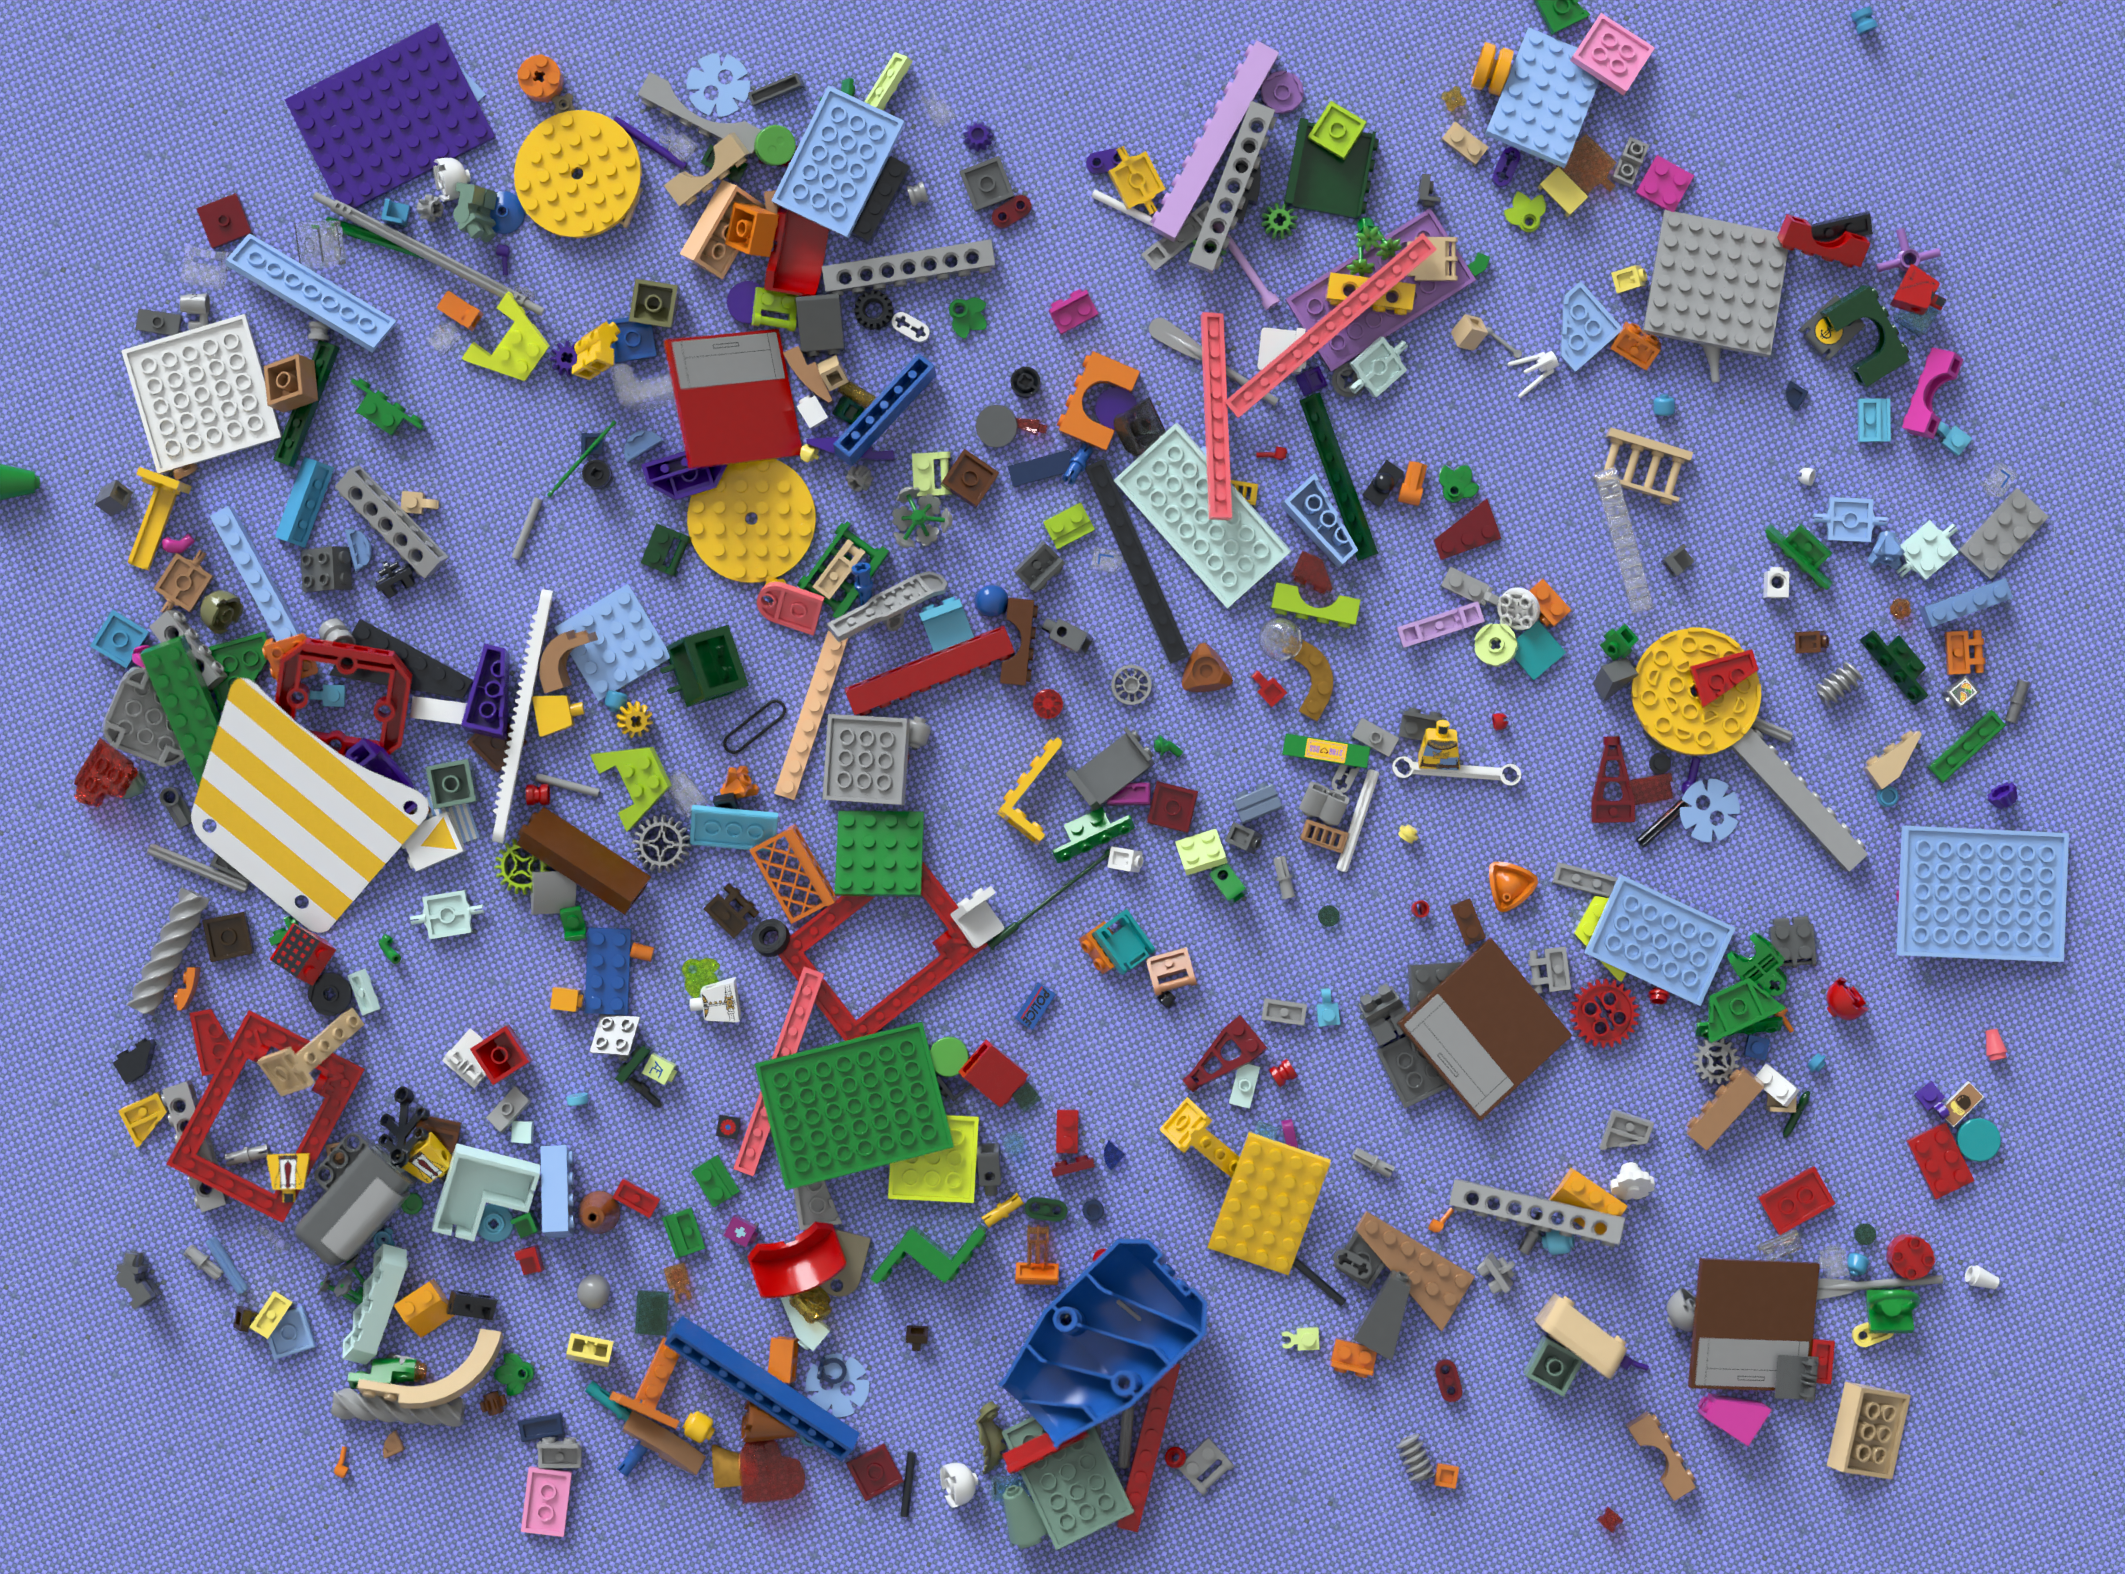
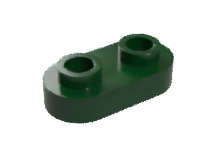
(1046, 1209)

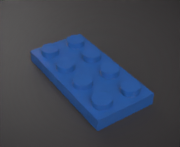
(608, 971)

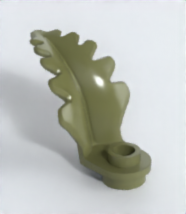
(990, 1436)

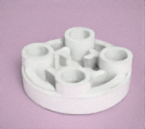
(1518, 609)

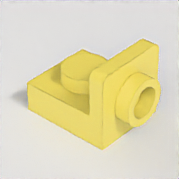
(1629, 278)

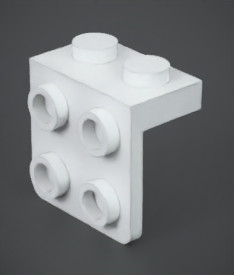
(1274, 342)
(977, 918)

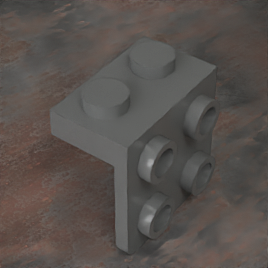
(326, 569)

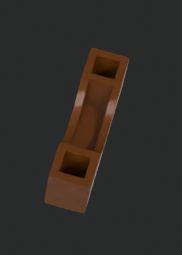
(1021, 614)

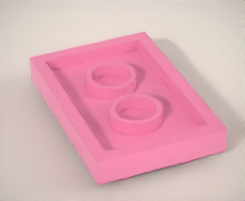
(546, 1501)

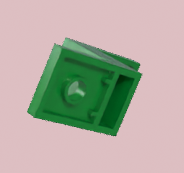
(930, 1254)

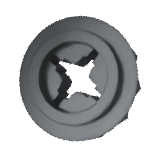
(1339, 383)

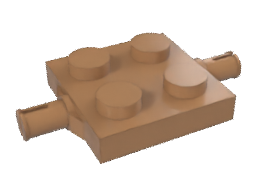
(184, 582)

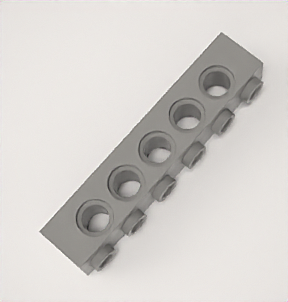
(388, 509)
(170, 1097)

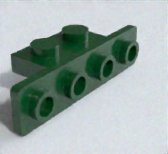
(1898, 663)

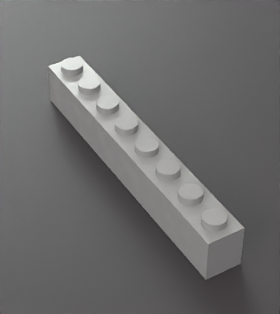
(1799, 801)

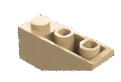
(1889, 766)

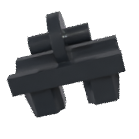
(403, 574)

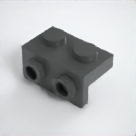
(1039, 567)

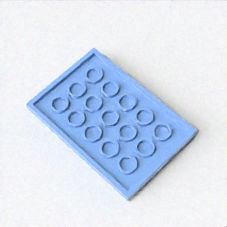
(1543, 100)
(838, 161)
(1659, 940)

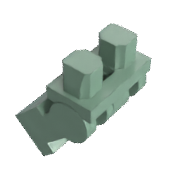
(474, 211)

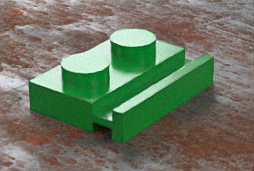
(715, 1181)
(684, 1232)

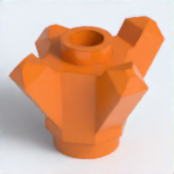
(739, 783)

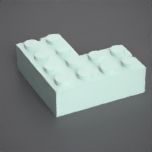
(480, 1178)

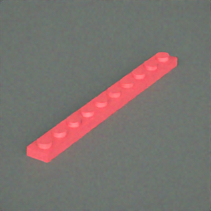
(1216, 416)
(787, 1044)

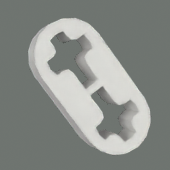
(913, 323)

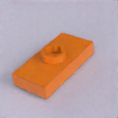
(1037, 1274)

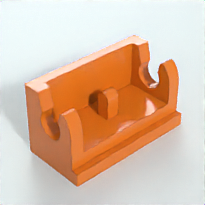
(783, 1358)

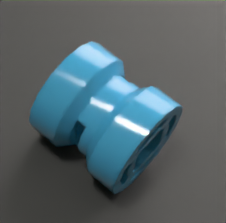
(1864, 20)

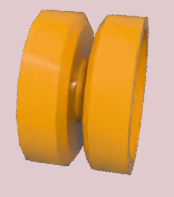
(1494, 69)

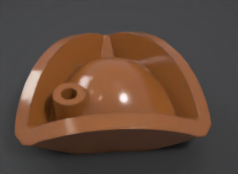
(1205, 671)

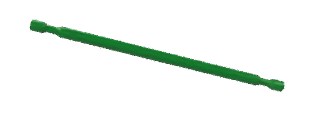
(581, 458)

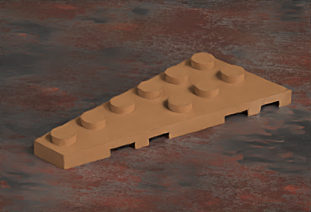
(1435, 1280)

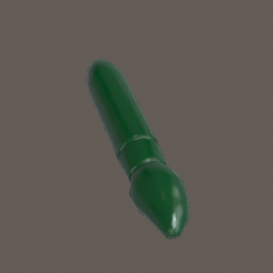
(1803, 1101)

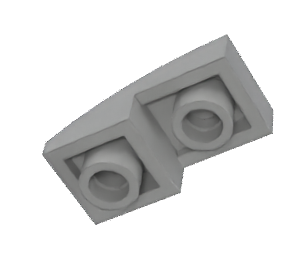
(1630, 162)

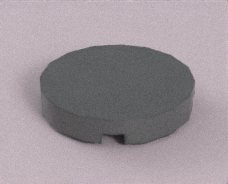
(997, 426)

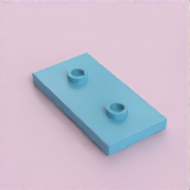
(731, 827)

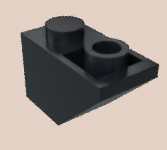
(136, 1062)

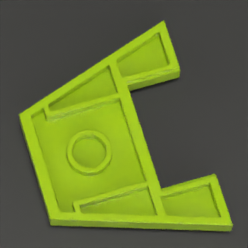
(642, 776)

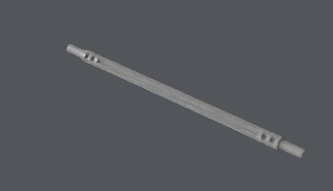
(425, 252)

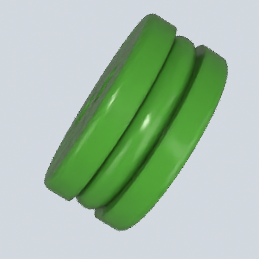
(774, 145)
(949, 1056)

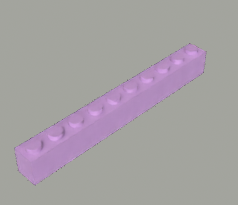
(1215, 140)

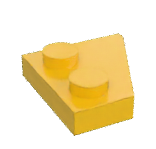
(143, 1116)

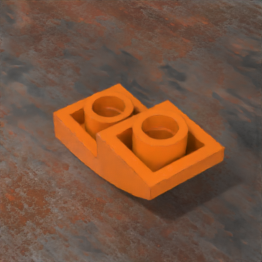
(185, 995)

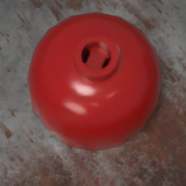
(1845, 1001)

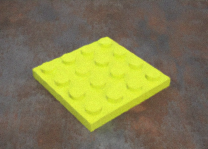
(942, 1174)

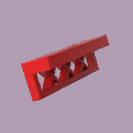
(1035, 1451)

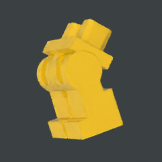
(595, 352)

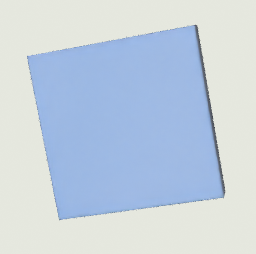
(292, 1334)

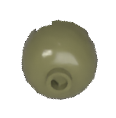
(220, 610)

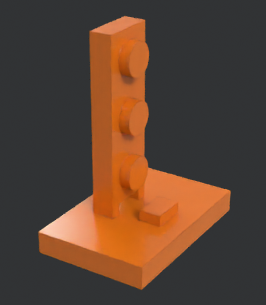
(652, 1387)

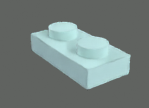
(364, 992)

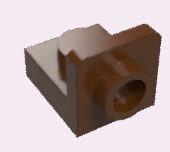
(1811, 642)

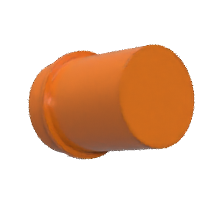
(642, 952)

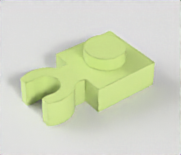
(1305, 1339)

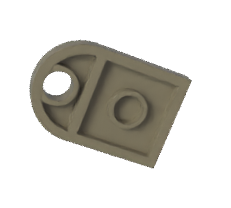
(855, 1252)

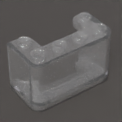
(638, 394)

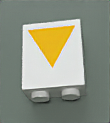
(433, 842)

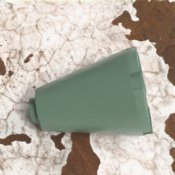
(1022, 1518)

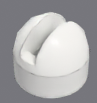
(1808, 476)

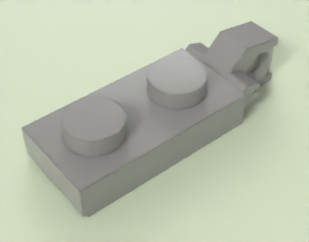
(1469, 587)

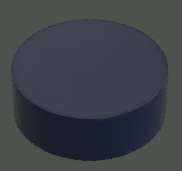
(1093, 1210)

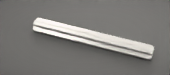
(1358, 819)

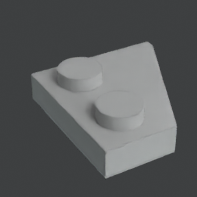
(1625, 1130)

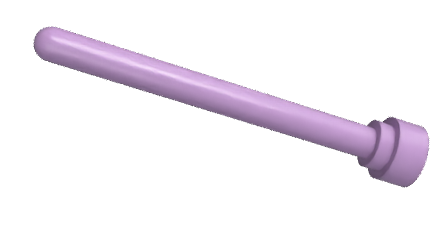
(1268, 298)

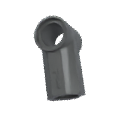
(178, 809)

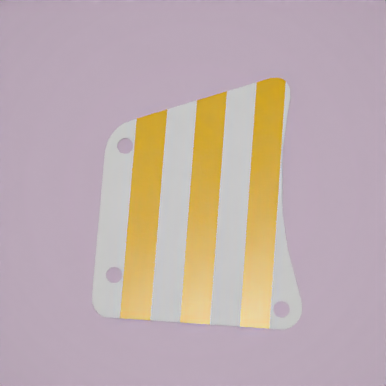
(297, 810)

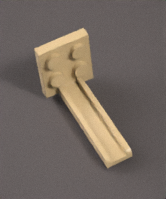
(291, 1071)

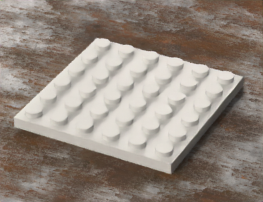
(201, 394)

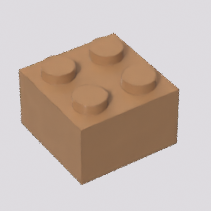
(290, 383)

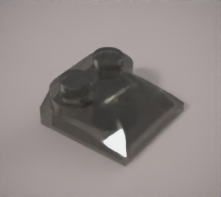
(1139, 427)

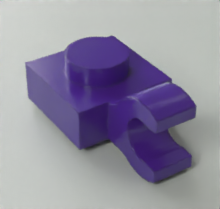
(1931, 1098)

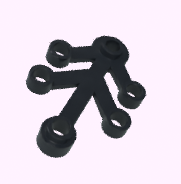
(400, 1155)

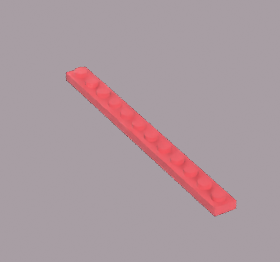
(1330, 325)

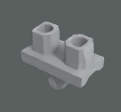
(1500, 1270)

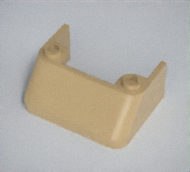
(1581, 1335)

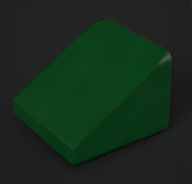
(847, 410)

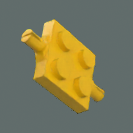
(1136, 180)

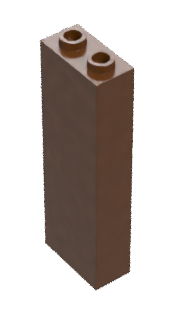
(583, 860)

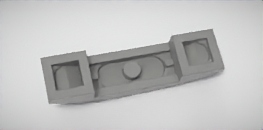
(1165, 249)

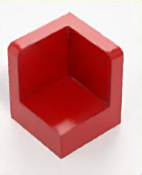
(530, 1259)

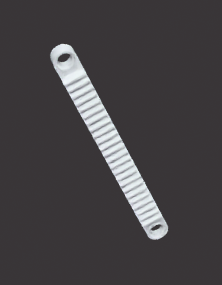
(521, 719)

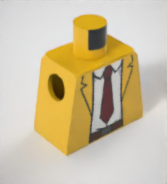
(429, 1160)
(288, 1173)

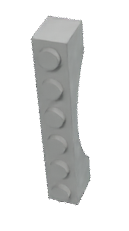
(660, 94)

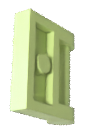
(924, 472)

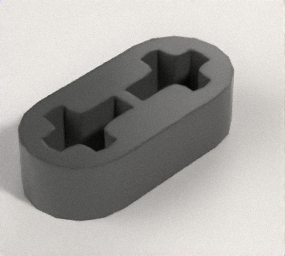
(1354, 1259)

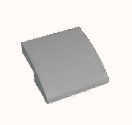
(551, 892)

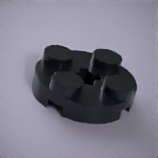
(337, 1004)

